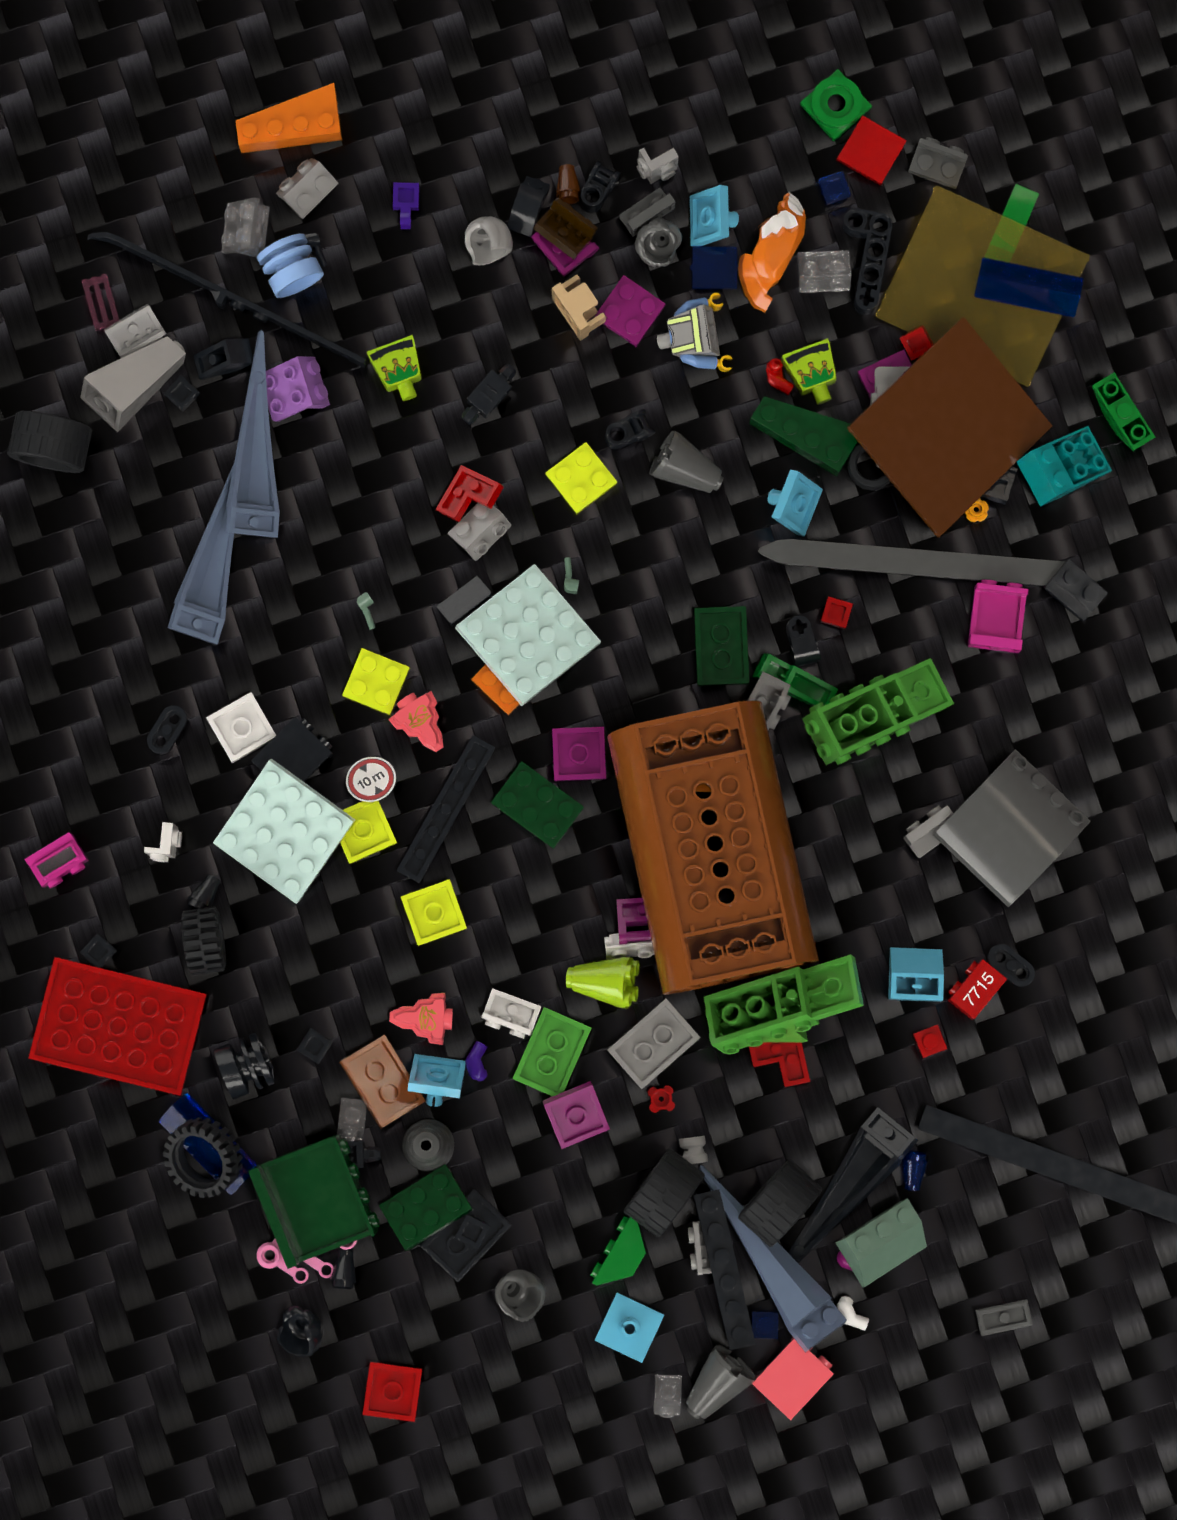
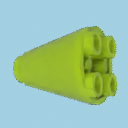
(606, 981)

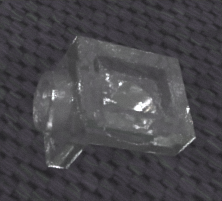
(352, 1119)
(667, 1395)

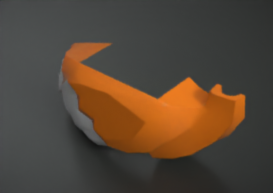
(775, 248)

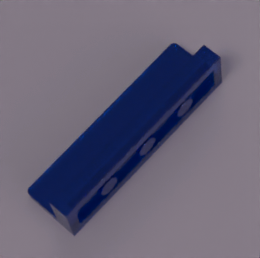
(1028, 287)
(202, 1150)

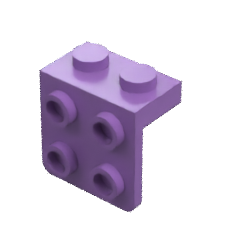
(295, 387)

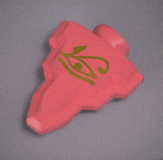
(419, 719)
(426, 1018)

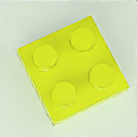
(581, 478)
(376, 681)
(368, 832)
(433, 912)

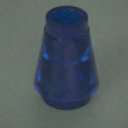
(913, 1169)

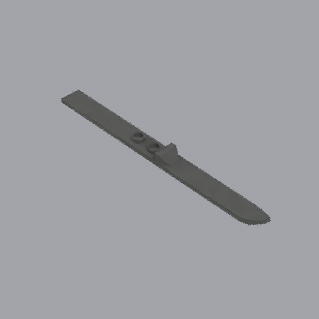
(911, 561)

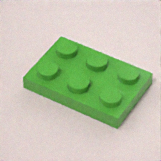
(552, 1052)

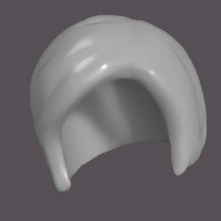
(488, 240)

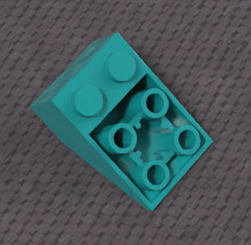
(1063, 465)

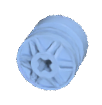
(289, 264)

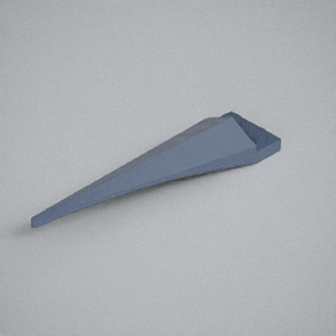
(252, 490)
(203, 593)
(798, 1297)

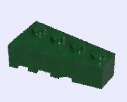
(808, 433)

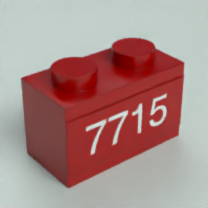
(976, 989)

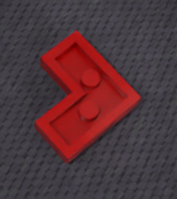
(464, 488)
(790, 1059)

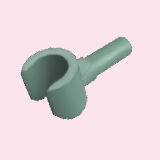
(570, 585)
(364, 602)

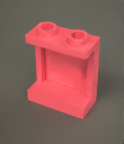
(793, 1378)

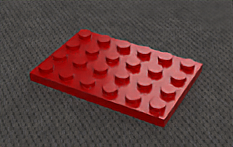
(117, 1026)

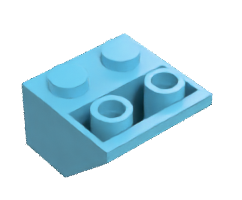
(916, 974)

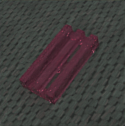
(95, 281)

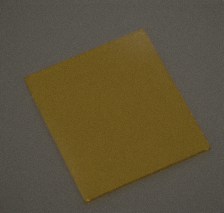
(942, 271)

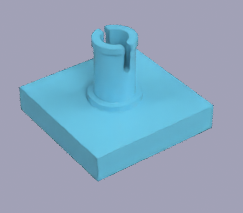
(710, 216)
(795, 502)
(436, 1077)
(629, 1327)

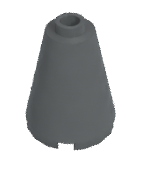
(685, 465)
(441, 1145)
(718, 1382)

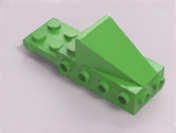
(876, 712)
(781, 1005)

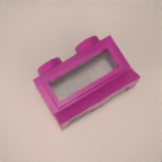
(57, 860)

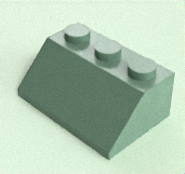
(883, 1242)

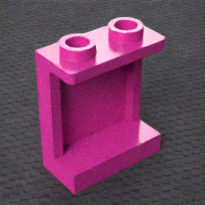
(997, 616)

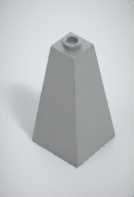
(127, 384)

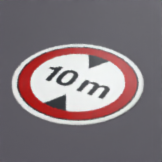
(370, 779)

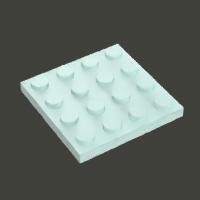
(528, 634)
(284, 831)

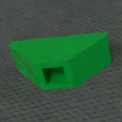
(1122, 412)
(622, 1255)

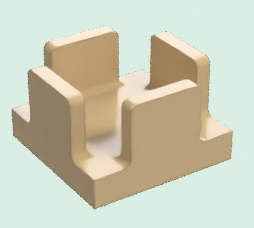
(577, 306)

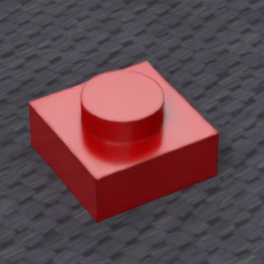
(916, 342)
(836, 612)
(930, 1041)

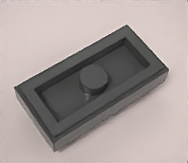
(1004, 1317)

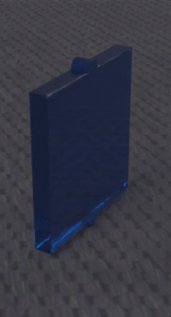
(714, 267)

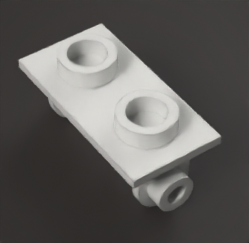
(632, 949)

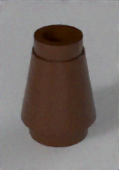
(568, 186)

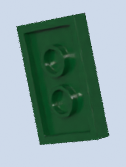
(721, 646)
(537, 805)
(426, 1207)

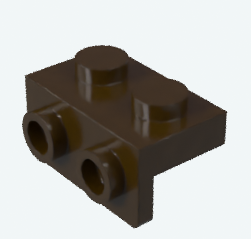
(566, 228)

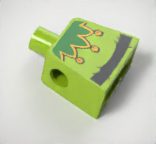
(397, 366)
(812, 369)

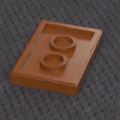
(381, 1081)

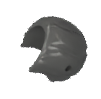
(652, 248)
(520, 1294)

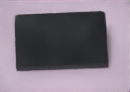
(464, 601)

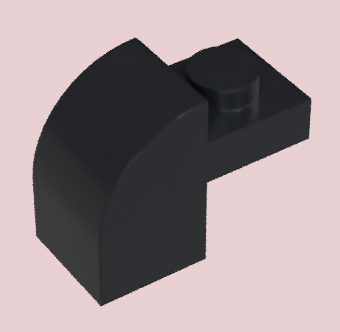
(528, 206)

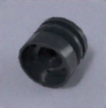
(244, 1066)

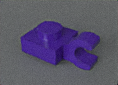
(405, 199)

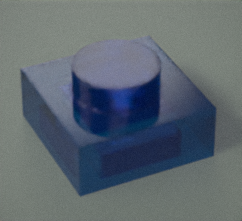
(834, 187)
(765, 1324)

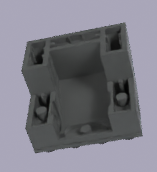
(1012, 828)

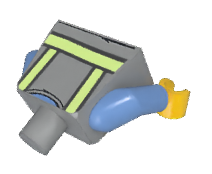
(694, 334)

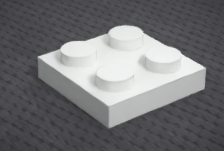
(241, 727)

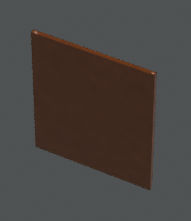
(949, 427)

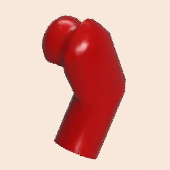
(775, 376)

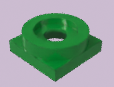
(836, 122)

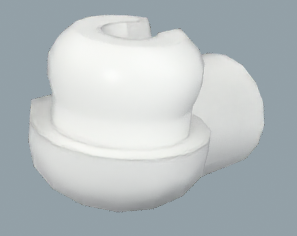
(853, 1319)

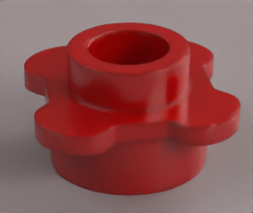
(666, 1093)

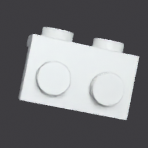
(170, 840)
(511, 1013)

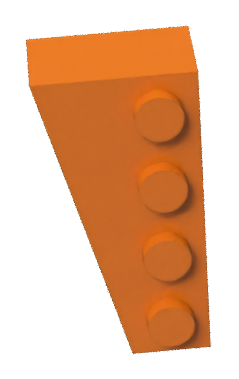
(296, 122)

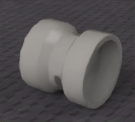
(694, 1149)

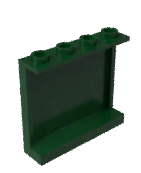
(314, 1200)

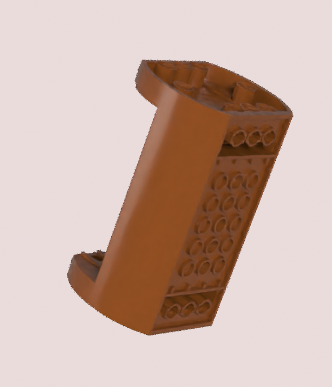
(691, 931)

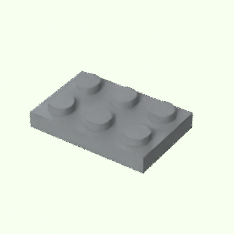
(653, 1043)

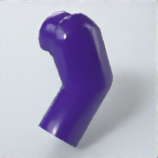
(474, 1063)

